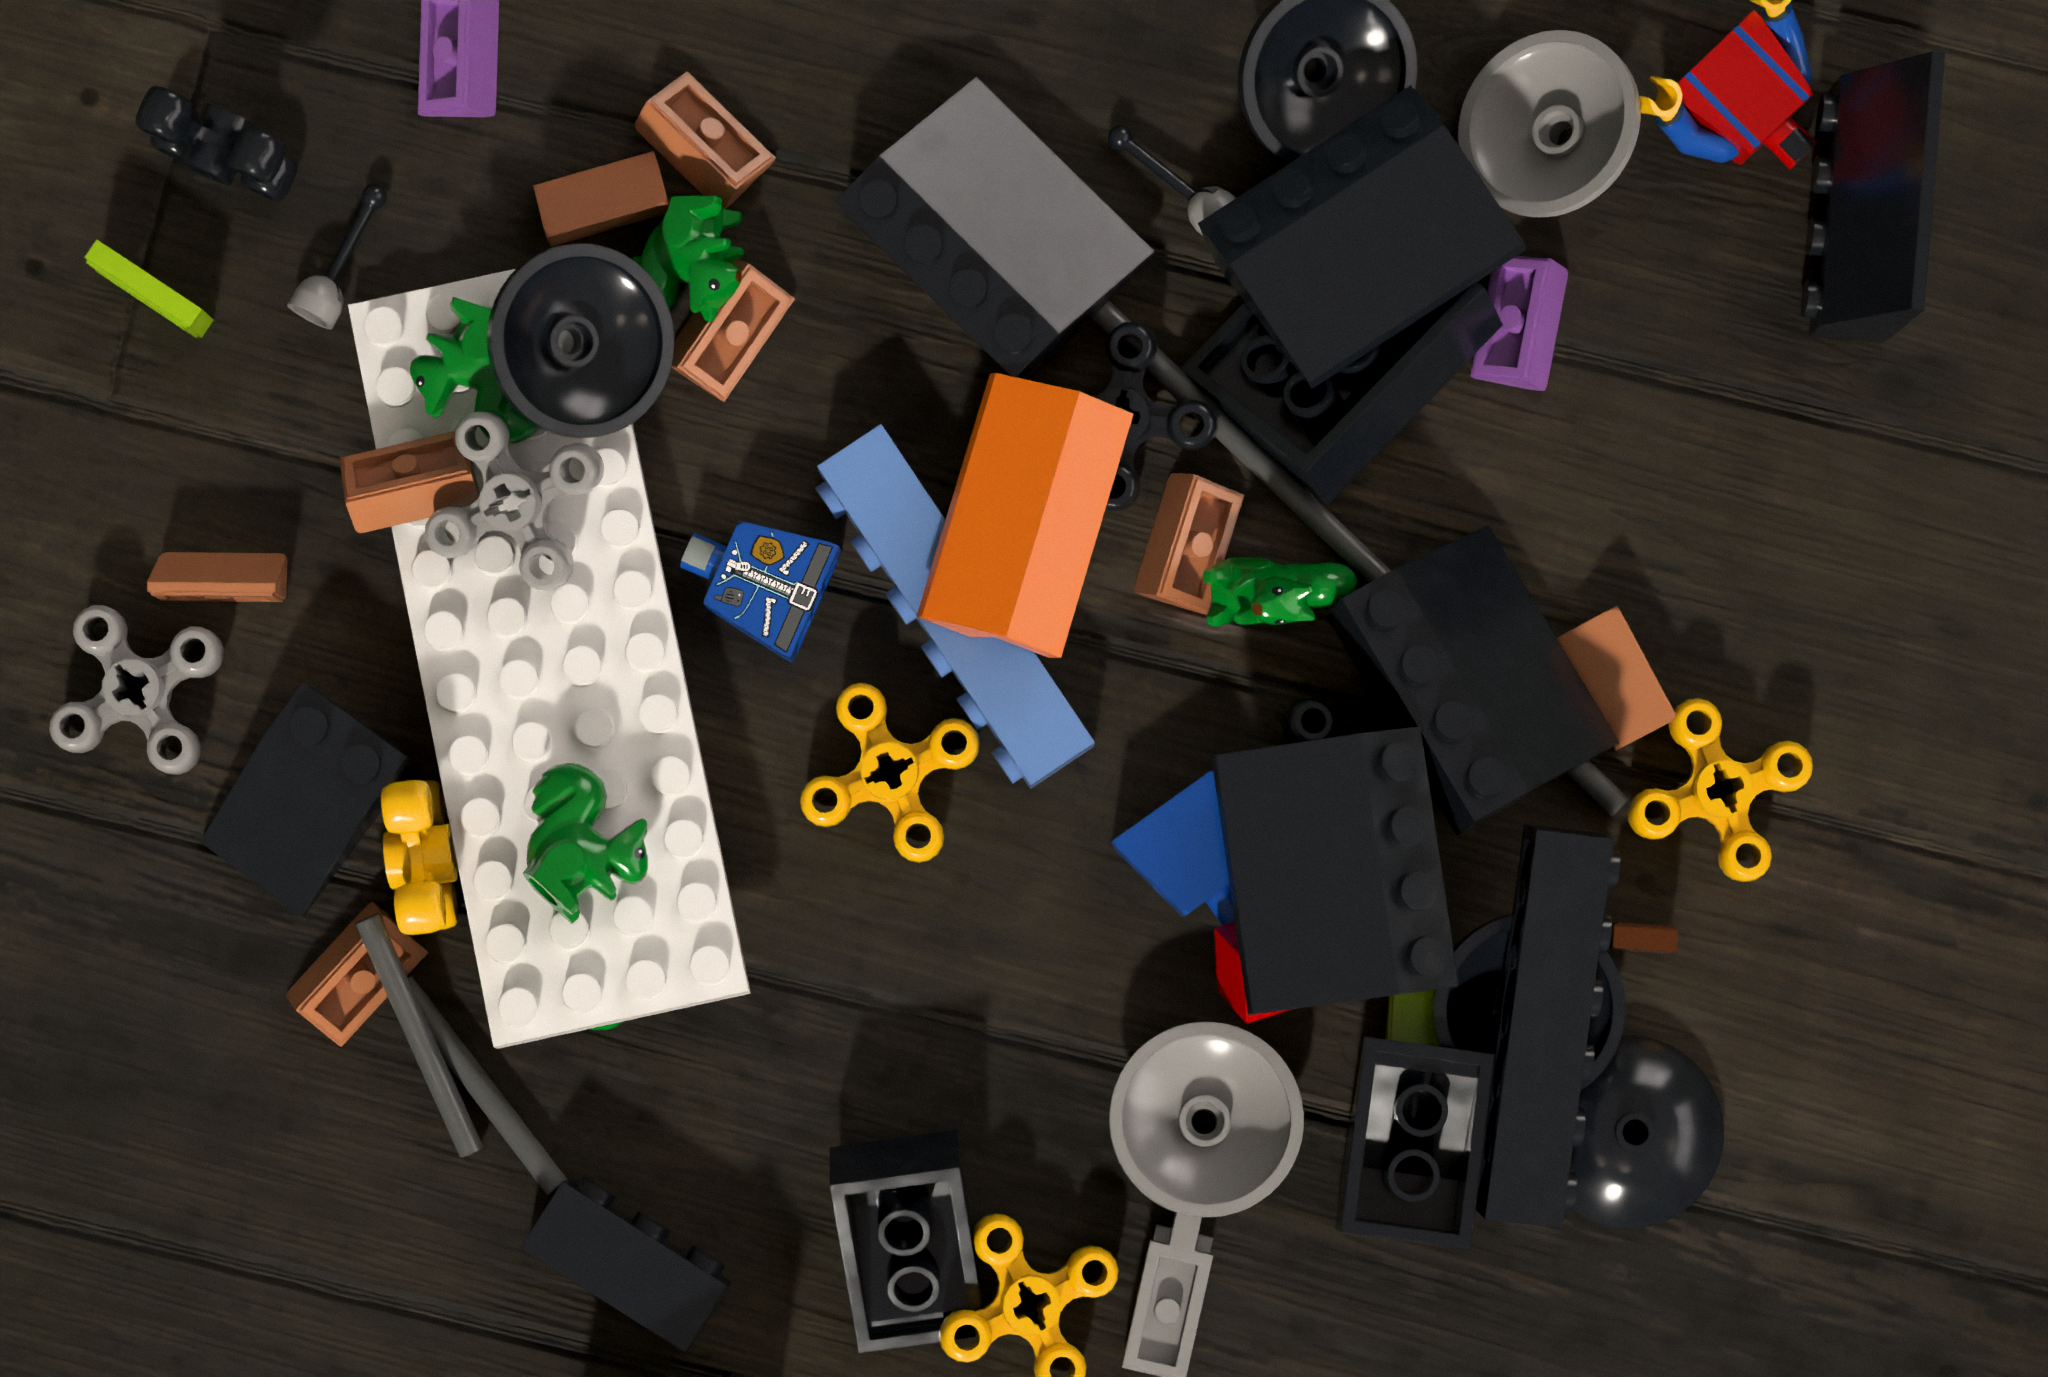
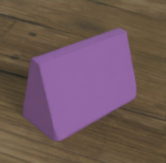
(458, 58)
(1529, 303)

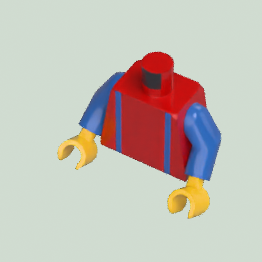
(1741, 93)

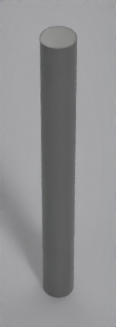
(419, 1035)
(490, 1097)

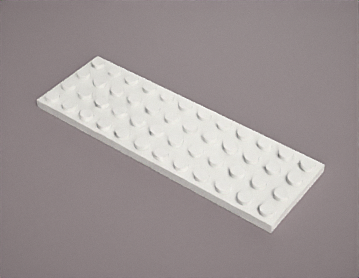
(547, 682)

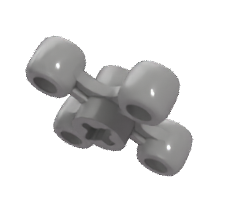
(500, 479)
(110, 703)

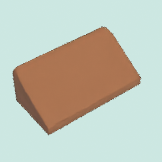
(703, 140)
(601, 199)
(721, 350)
(406, 482)
(1187, 539)
(219, 577)
(1617, 676)
(343, 983)

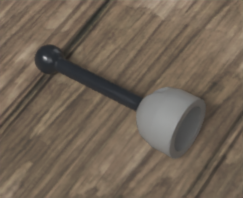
(1200, 203)
(319, 297)

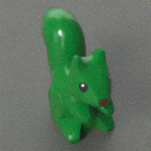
(690, 250)
(466, 364)
(1272, 593)
(567, 851)

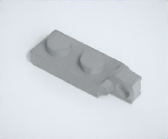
(1169, 1299)

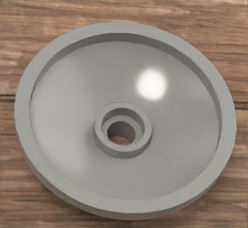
(1528, 100)
(1253, 1109)

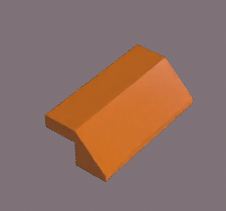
(1025, 514)

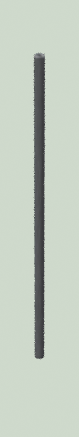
(1306, 506)

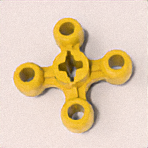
(879, 743)
(1747, 782)
(419, 856)
(1057, 1290)

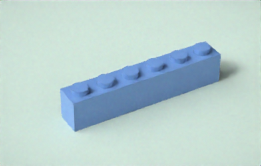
(1001, 680)

